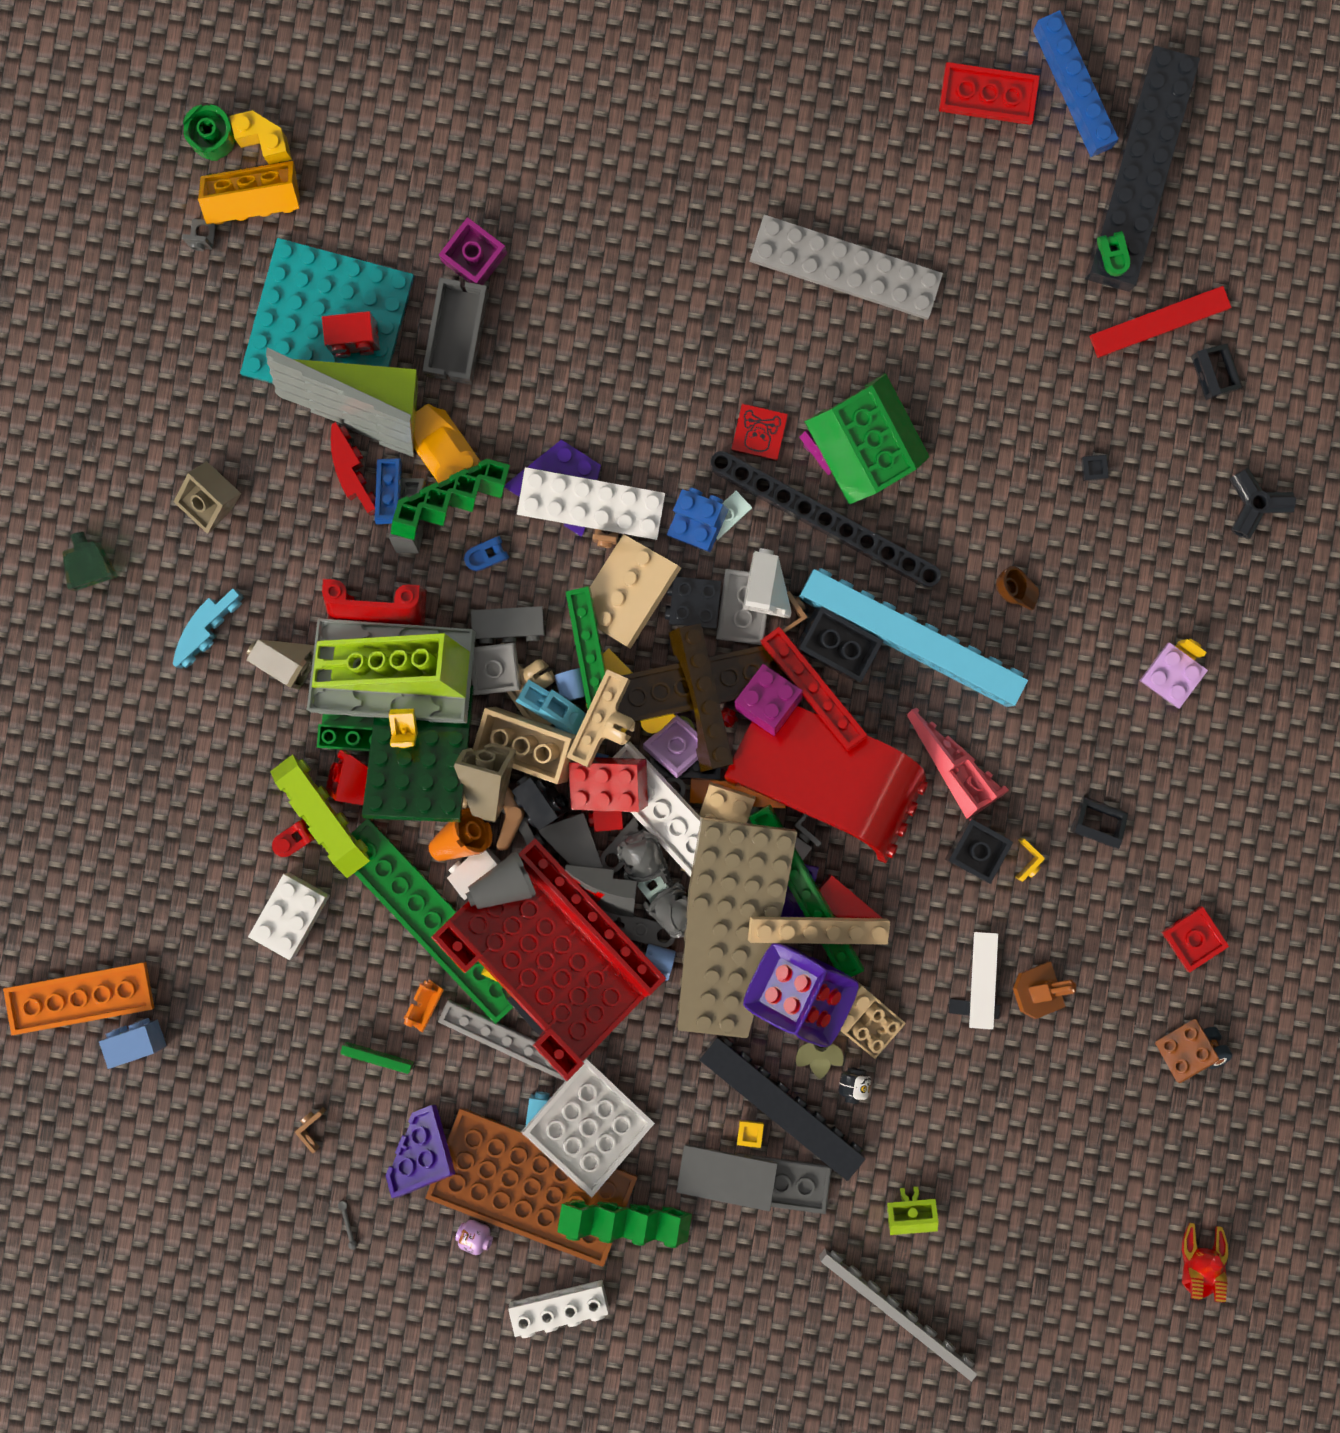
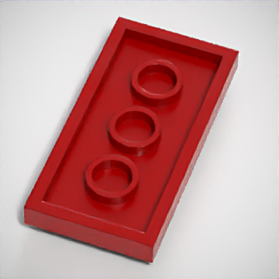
(988, 93)

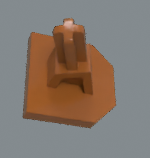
(1040, 992)

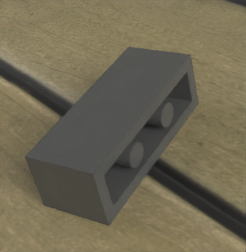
(508, 624)

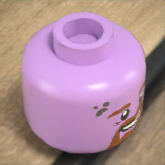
(474, 1237)

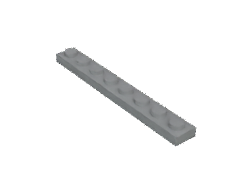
(905, 1319)

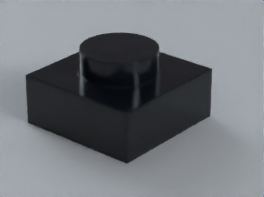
(1094, 467)

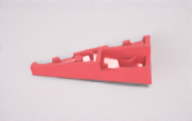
(966, 781)

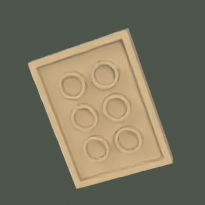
(630, 589)

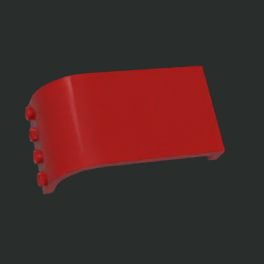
(810, 770)

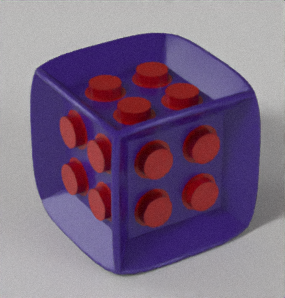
(800, 994)

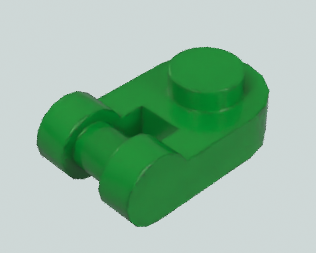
(1117, 261)

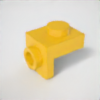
(403, 727)

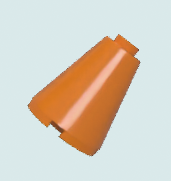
(461, 838)

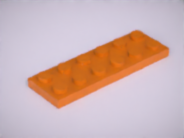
(78, 998)

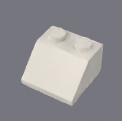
(471, 870)

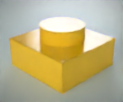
(750, 1133)

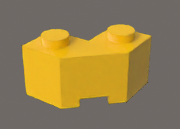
(254, 129)

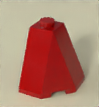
(347, 779)

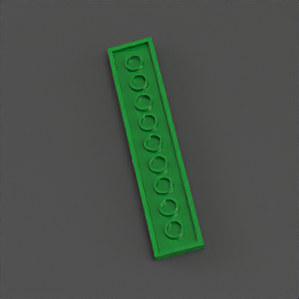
(422, 913)

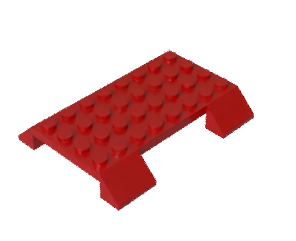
(555, 960)

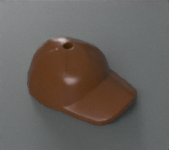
(1017, 588)

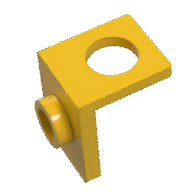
(1191, 648)
(1033, 866)

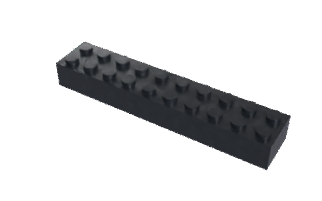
(1144, 161)

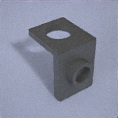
(200, 243)
(803, 833)

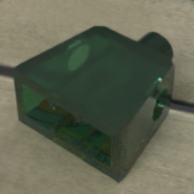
(86, 563)

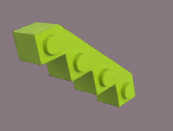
(325, 824)

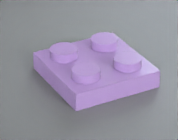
(1173, 675)
(674, 746)

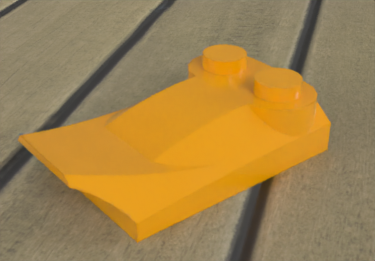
(441, 443)

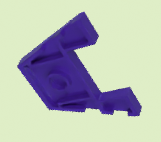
(563, 460)

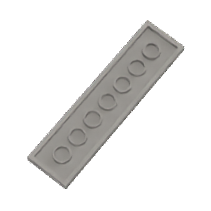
(845, 267)

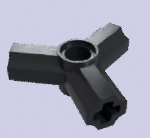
(1271, 502)

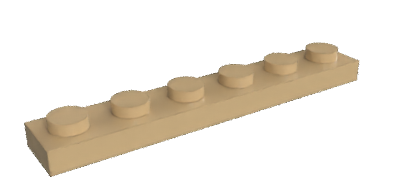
(818, 930)

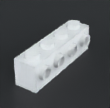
(558, 1309)

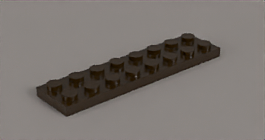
(666, 690)

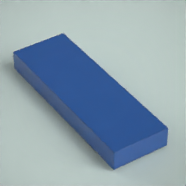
(387, 489)

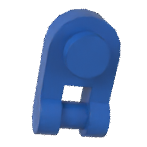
(477, 557)

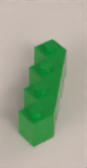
(458, 491)
(613, 1222)

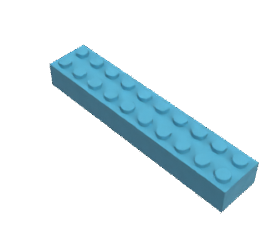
(914, 639)

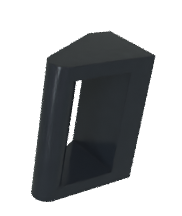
(1206, 373)
(1112, 841)

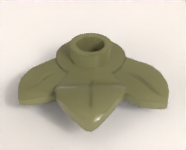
(819, 1058)

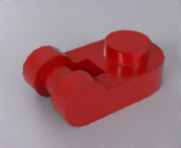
(286, 844)

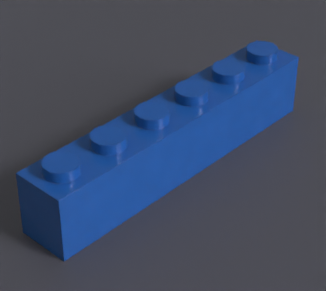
(1075, 83)

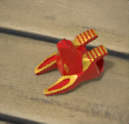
(1204, 1267)

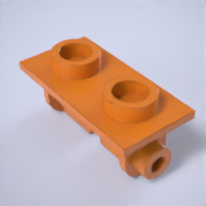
(427, 999)

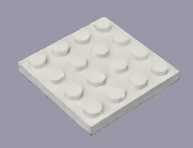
(588, 1128)

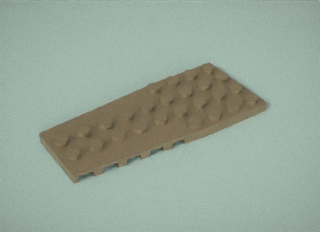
(734, 875)

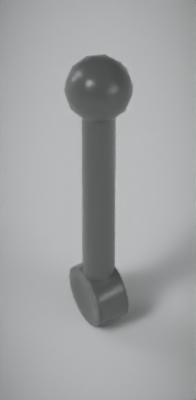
(342, 1205)

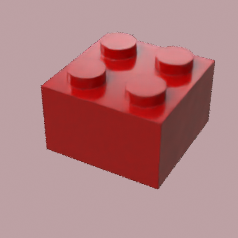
(351, 334)

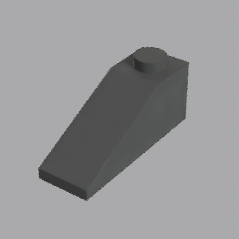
(409, 487)

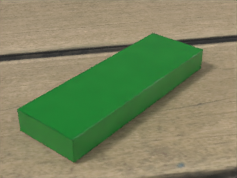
(377, 1057)

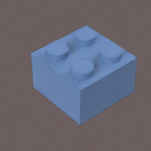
(129, 1044)

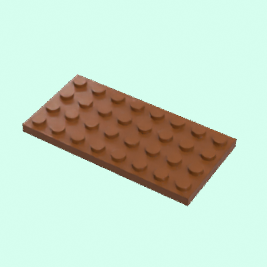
(517, 1186)

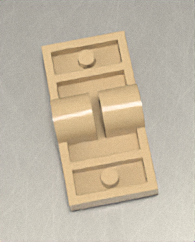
(726, 804)

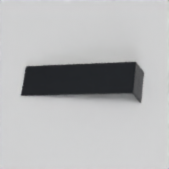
(963, 1008)

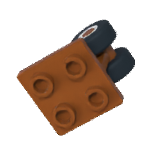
(1193, 1050)

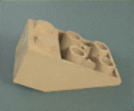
(871, 1023)

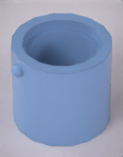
(570, 684)
(661, 958)

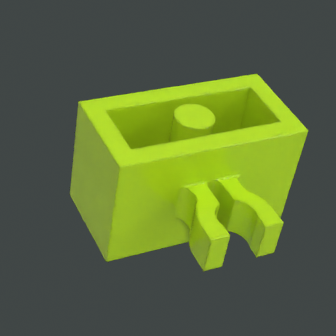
(913, 1215)

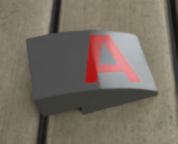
(609, 894)

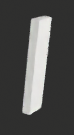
(983, 980)

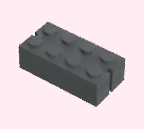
(455, 331)

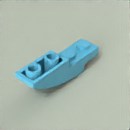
(197, 633)
(551, 707)

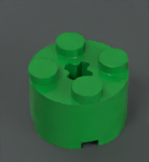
(209, 145)

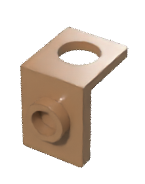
(605, 540)
(798, 607)
(304, 1135)

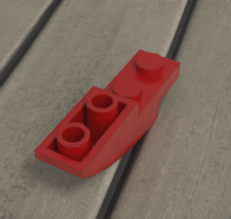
(346, 462)

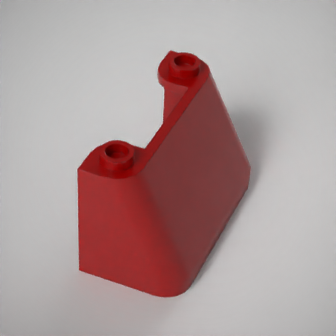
(407, 608)

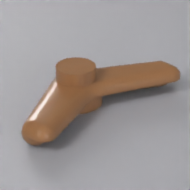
(513, 819)

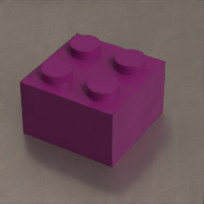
(473, 253)
(768, 700)

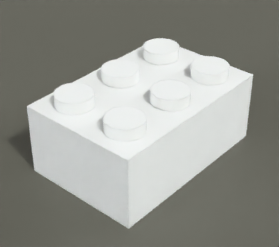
(289, 916)

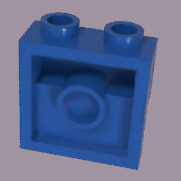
(697, 519)

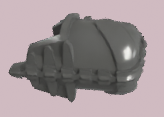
(643, 858)
(668, 910)

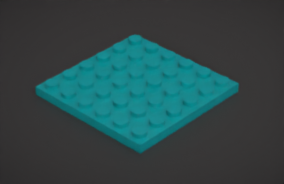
(316, 283)

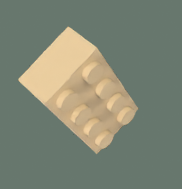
(539, 747)

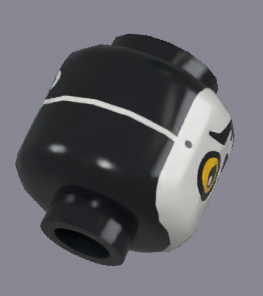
(854, 1085)

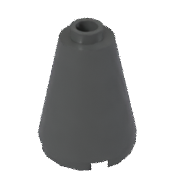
(502, 884)

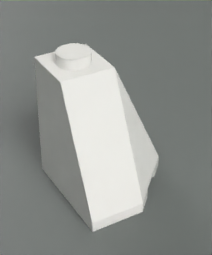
(766, 586)

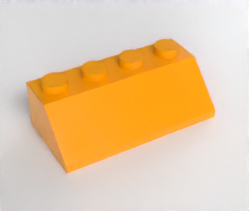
(249, 193)

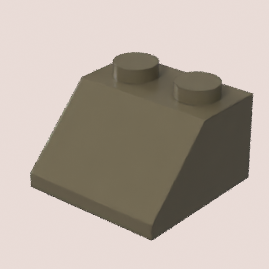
(206, 496)

